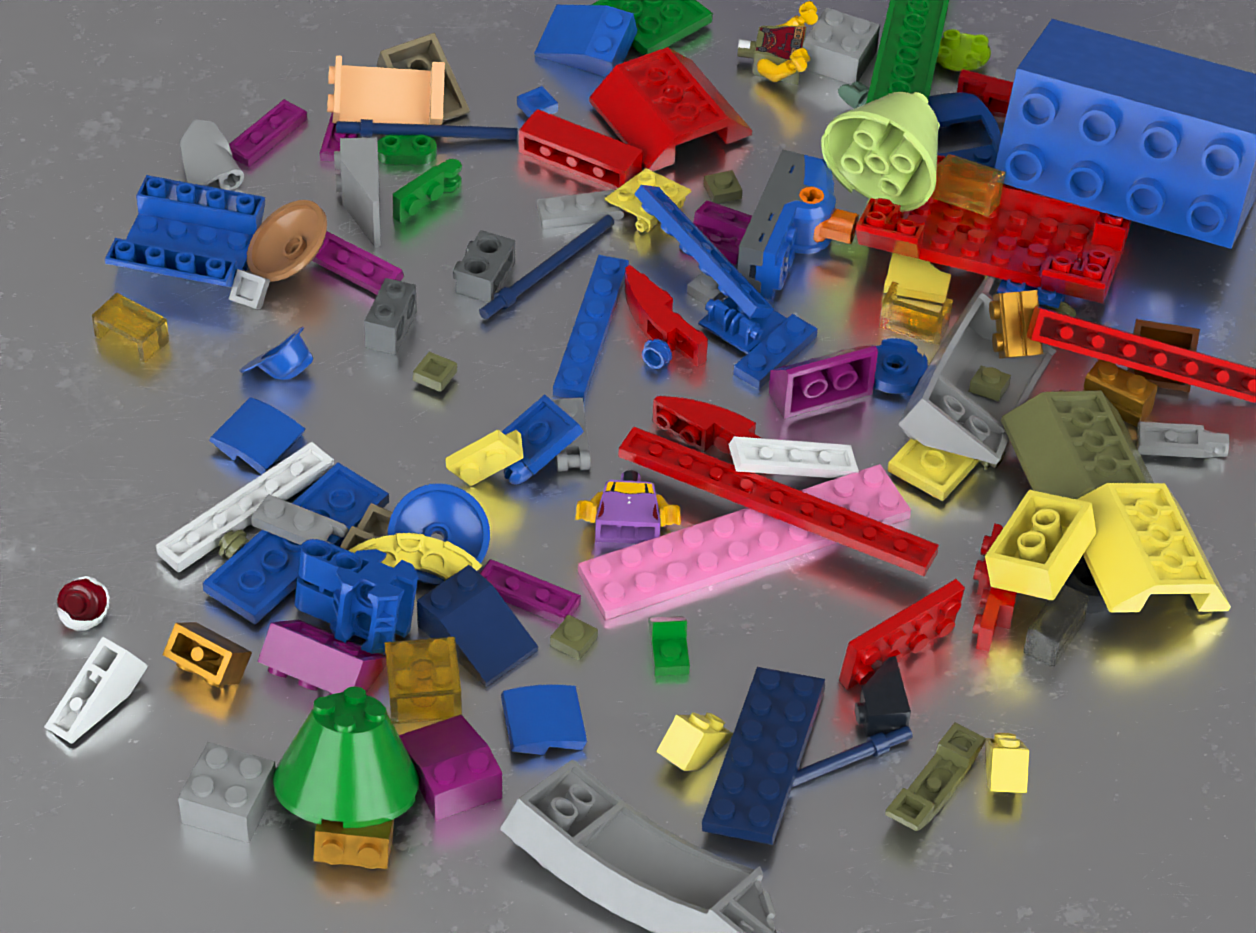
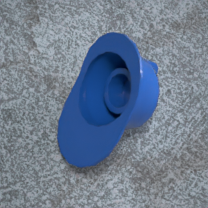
(285, 359)

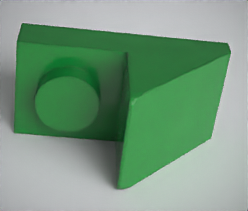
(669, 645)

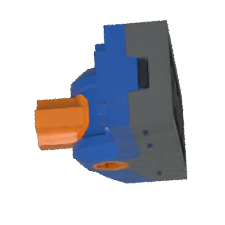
(792, 218)

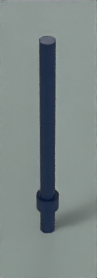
(368, 128)
(507, 296)
(875, 745)

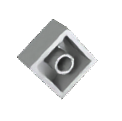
(841, 46)
(227, 792)

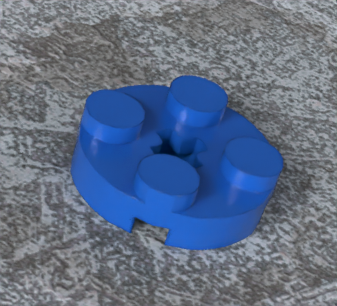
(910, 370)

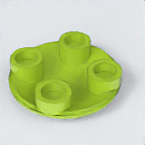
(963, 51)

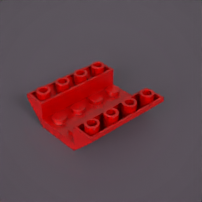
(664, 103)

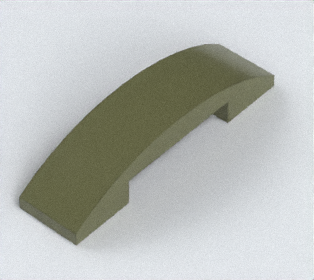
(938, 779)

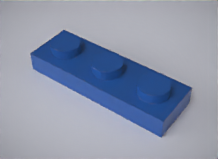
(775, 351)

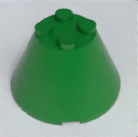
(347, 764)

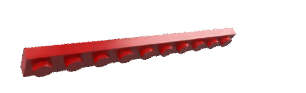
(779, 501)

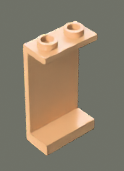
(386, 94)

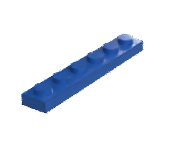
(698, 246)
(590, 328)

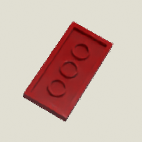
(902, 634)

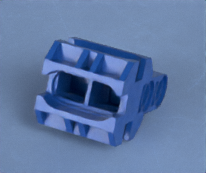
(346, 585)

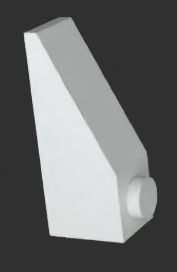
(98, 688)

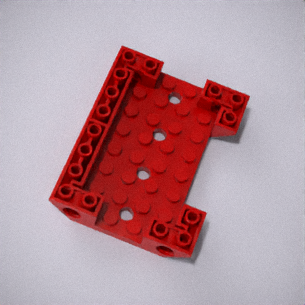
(1022, 240)

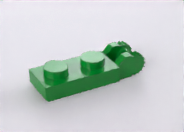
(426, 188)

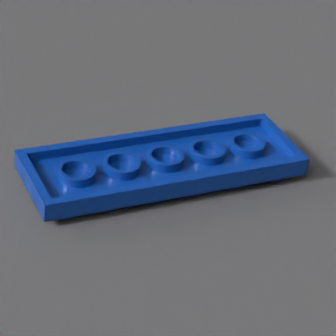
(268, 564)

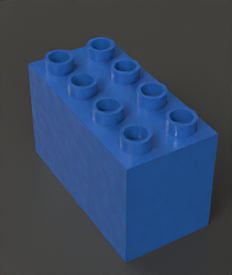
(1133, 132)

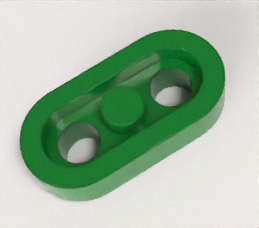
(406, 149)

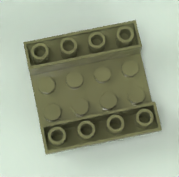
(1073, 443)

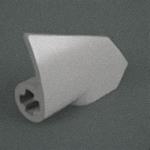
(209, 157)

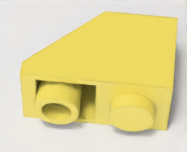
(694, 740)
(1006, 763)

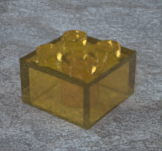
(423, 680)

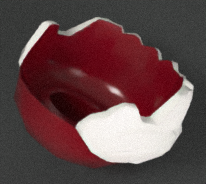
(83, 603)

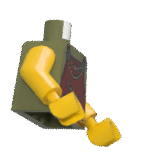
(780, 49)

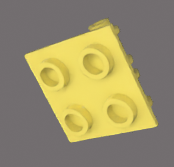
(626, 200)

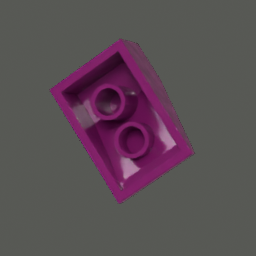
(453, 767)

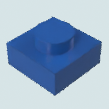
(537, 99)

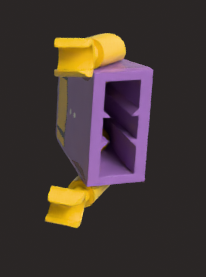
(628, 511)

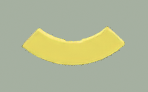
(424, 552)

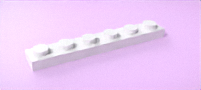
(235, 511)

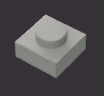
(704, 288)
(249, 289)

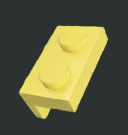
(486, 456)

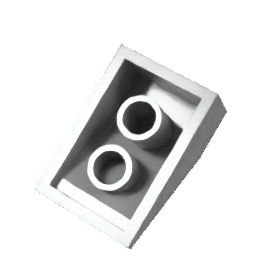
(360, 183)

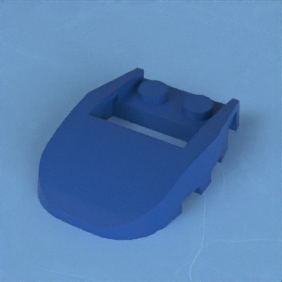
(966, 107)

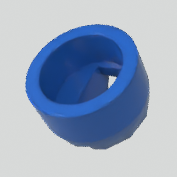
(517, 473)

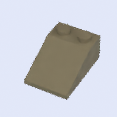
(419, 55)

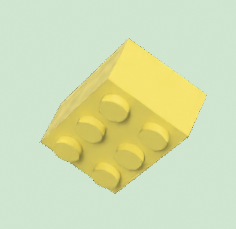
(1040, 544)

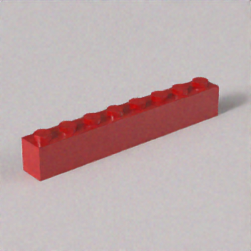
(1143, 353)

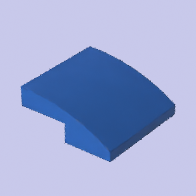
(257, 435)
(543, 718)

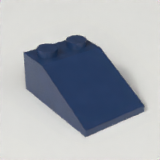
(484, 627)

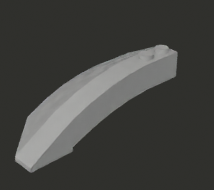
(632, 863)

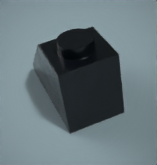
(883, 701)

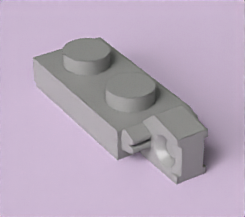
(1180, 440)

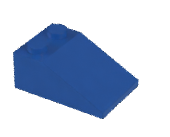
(588, 37)

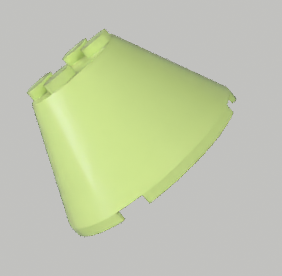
(886, 149)

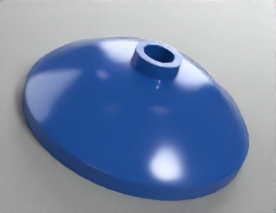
(446, 512)

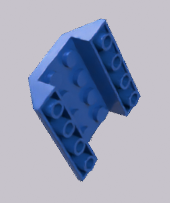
(189, 231)

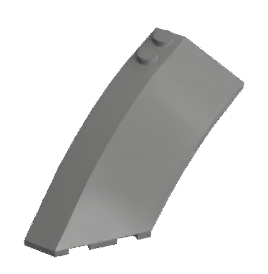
(943, 410)

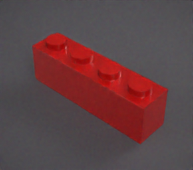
(579, 150)

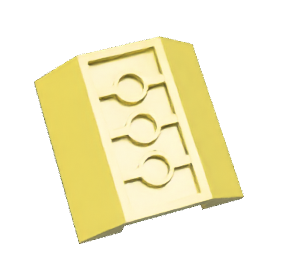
(1147, 549)

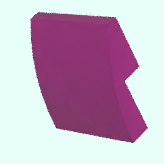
(722, 227)

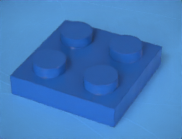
(544, 432)

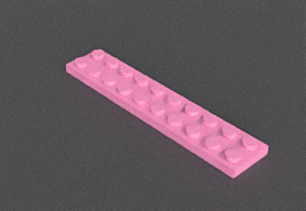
(727, 546)

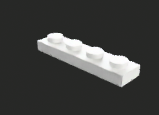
(792, 457)

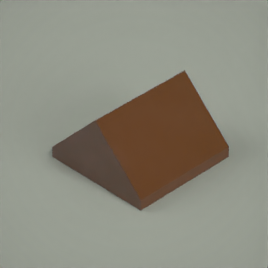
(1173, 334)

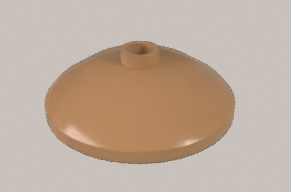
(287, 240)

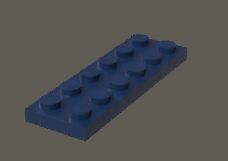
(764, 756)

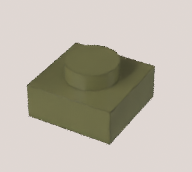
(722, 187)
(434, 371)
(989, 383)
(573, 637)

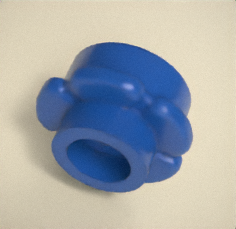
(656, 353)

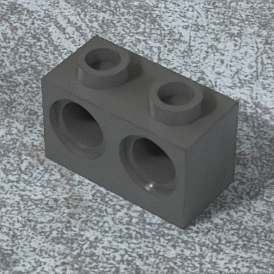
(484, 266)
(390, 316)

